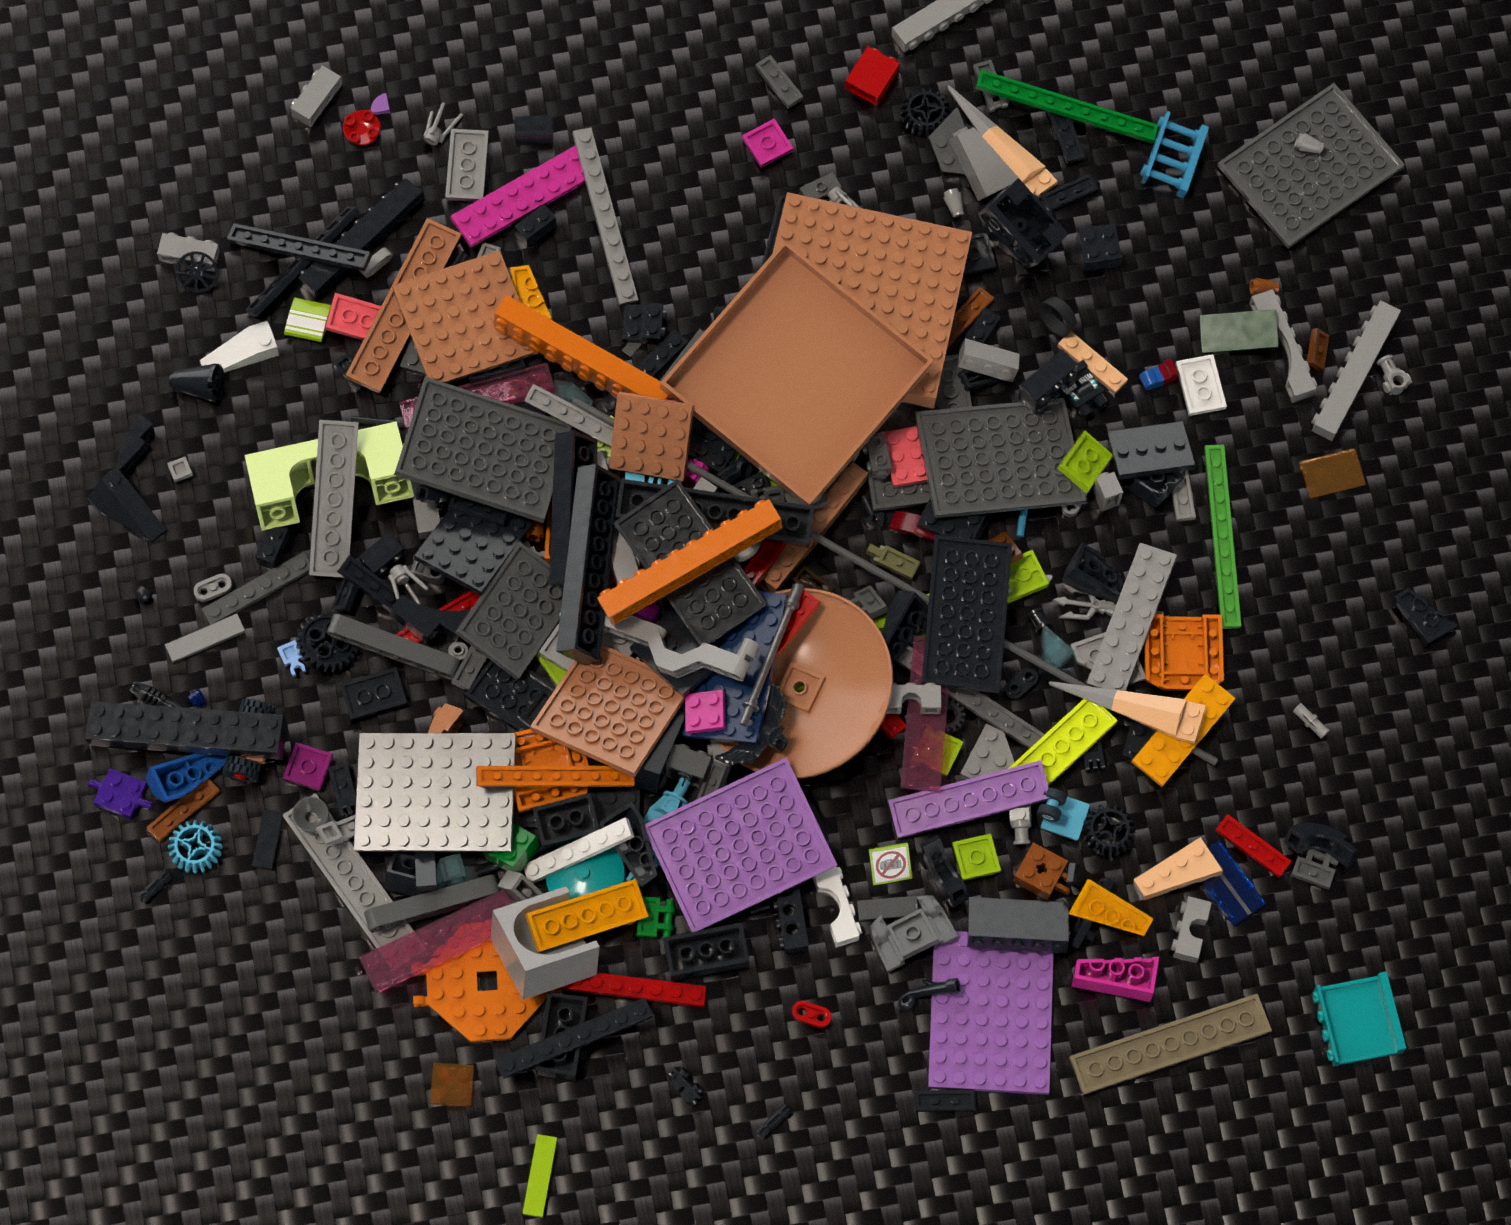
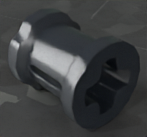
(1038, 619)

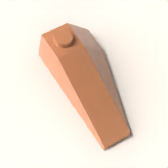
(447, 719)

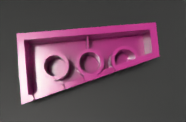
(1118, 977)

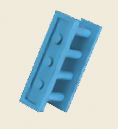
(1192, 152)

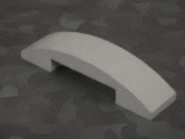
(337, 832)

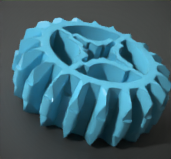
(180, 840)

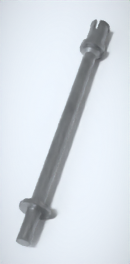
(791, 603)

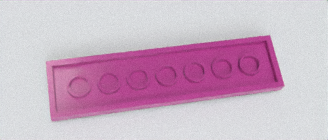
(520, 197)

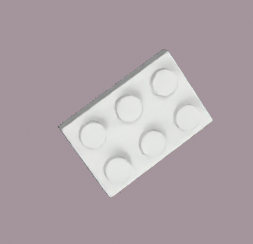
(1201, 385)

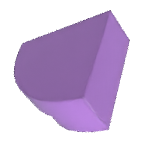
(380, 105)

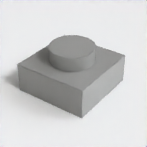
(180, 469)

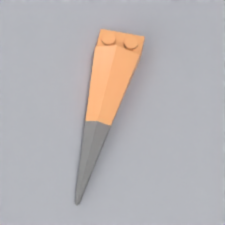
(1020, 161)
(1165, 714)

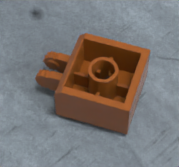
(1047, 881)

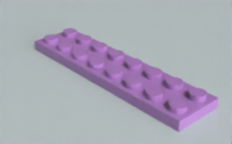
(969, 799)

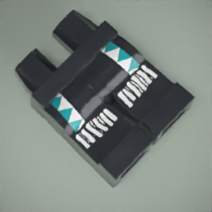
(1084, 392)

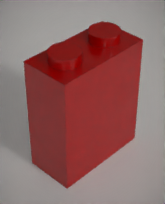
(872, 75)

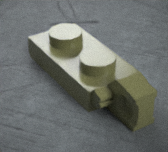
(894, 560)

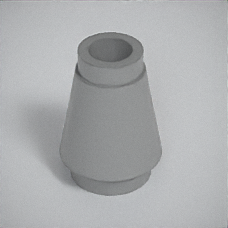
(1307, 143)
(954, 202)

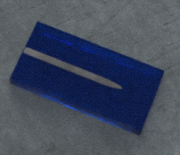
(1232, 889)

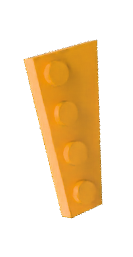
(528, 289)
(1106, 908)

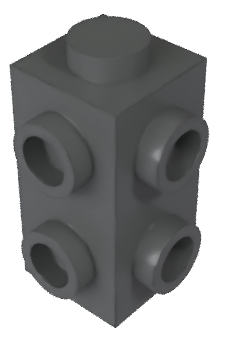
(877, 455)

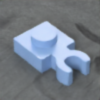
(290, 657)

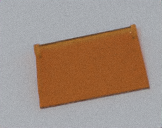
(1332, 473)

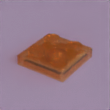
(452, 1084)

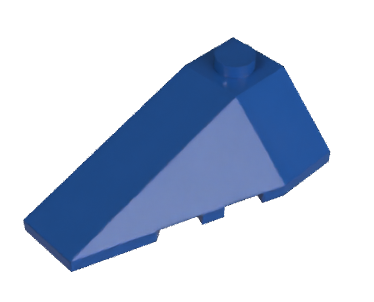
(182, 775)

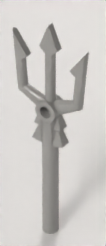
(1095, 605)

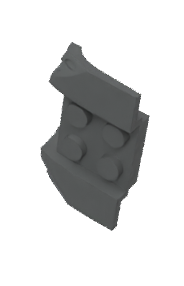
(912, 933)

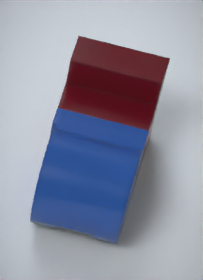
(1159, 375)

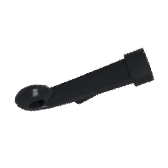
(950, 987)

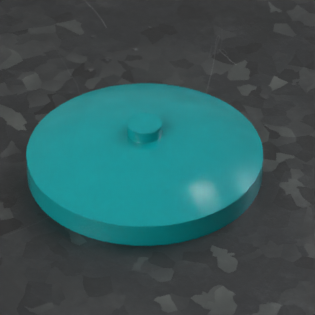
(590, 875)

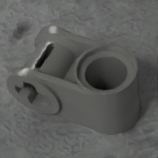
(425, 573)

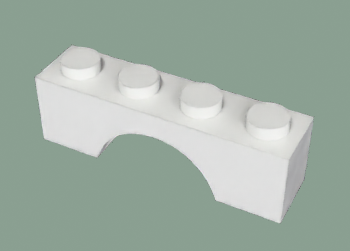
(844, 928)

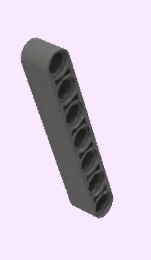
(393, 646)
(430, 903)

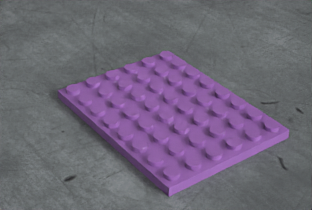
(739, 845)
(997, 1026)

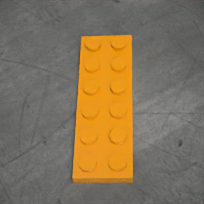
(1165, 754)
(586, 915)

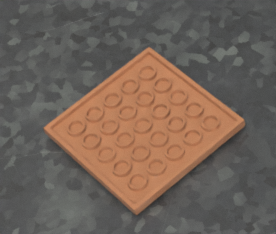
(454, 318)
(609, 710)

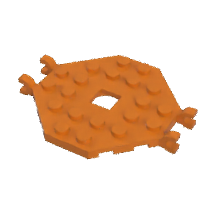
(475, 1013)

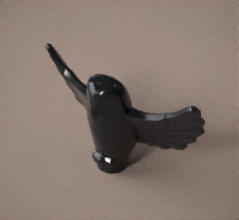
(770, 736)

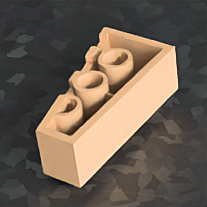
(1181, 869)

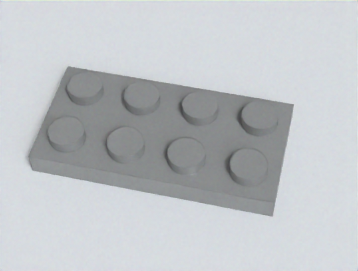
(467, 165)

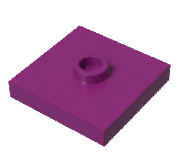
(307, 766)

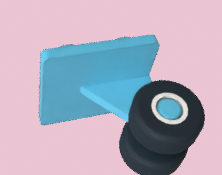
(1062, 814)

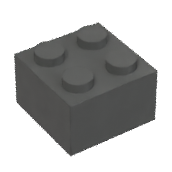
(687, 765)

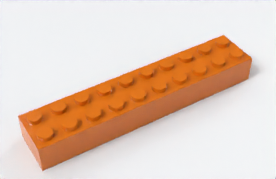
(573, 351)
(690, 562)

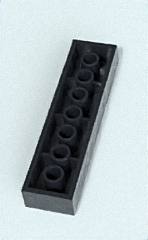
(570, 452)

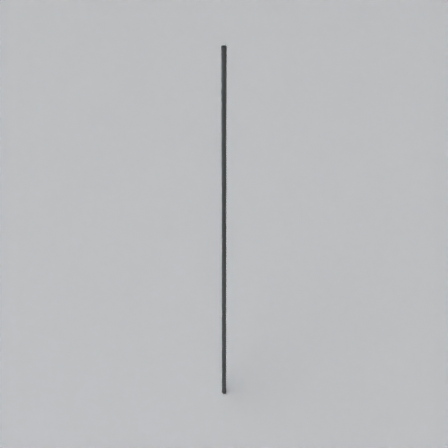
(875, 570)

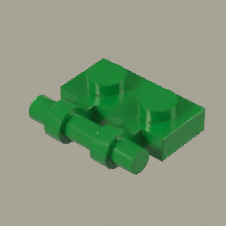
(649, 926)

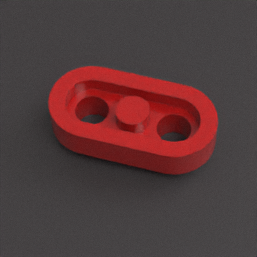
(812, 1012)

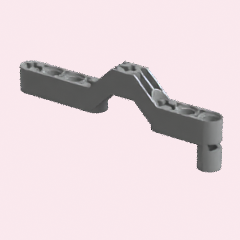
(678, 664)

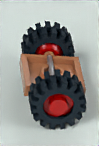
(246, 768)

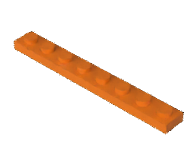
(551, 776)

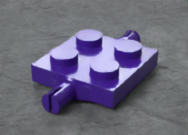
(120, 793)

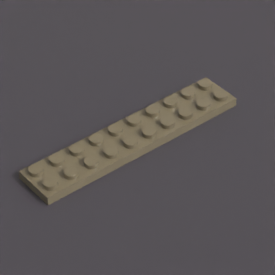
(1170, 1044)

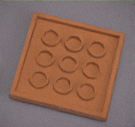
(651, 436)

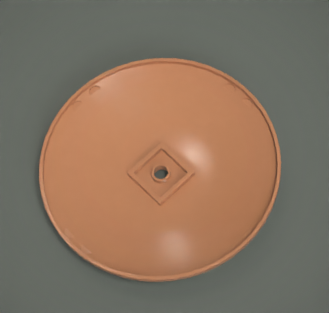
(845, 689)

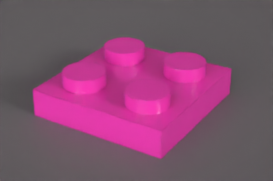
(767, 143)
(705, 711)

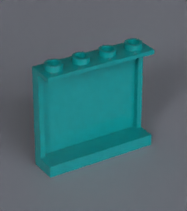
(1359, 1020)

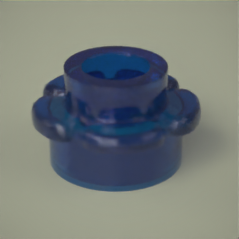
(197, 698)

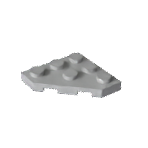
(1086, 653)
(989, 754)

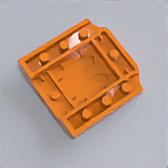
(1183, 651)
(540, 751)

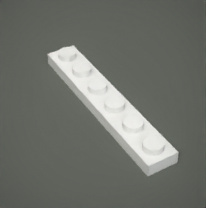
(579, 850)

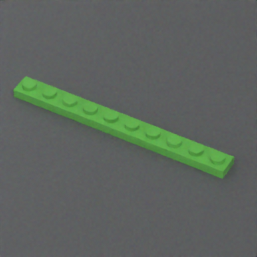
(1222, 536)

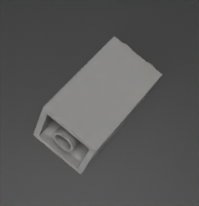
(981, 163)

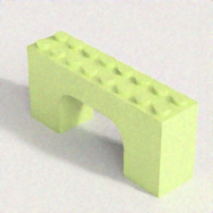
(284, 471)

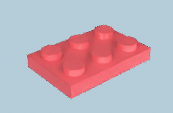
(351, 316)
(905, 457)

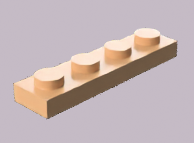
(1098, 366)

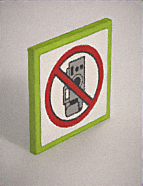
(890, 864)

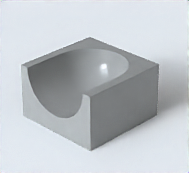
(541, 971)

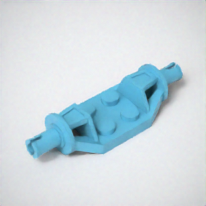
(667, 803)

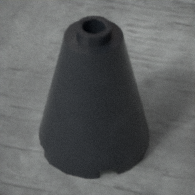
(199, 381)

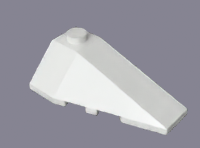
(247, 347)

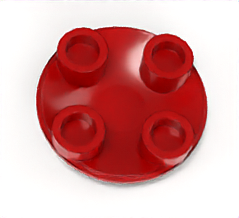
(361, 127)

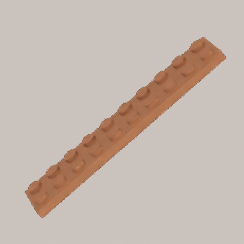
(389, 331)

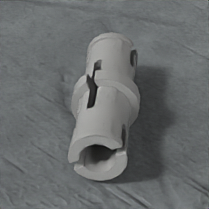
(1311, 720)

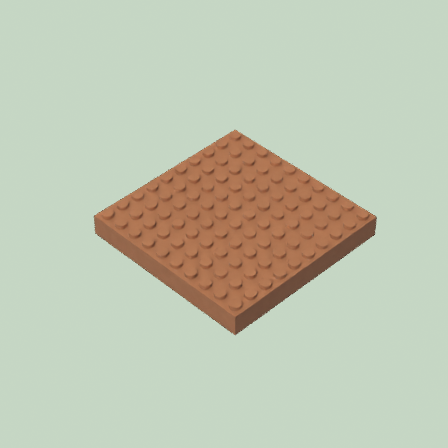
(891, 264)
(796, 374)

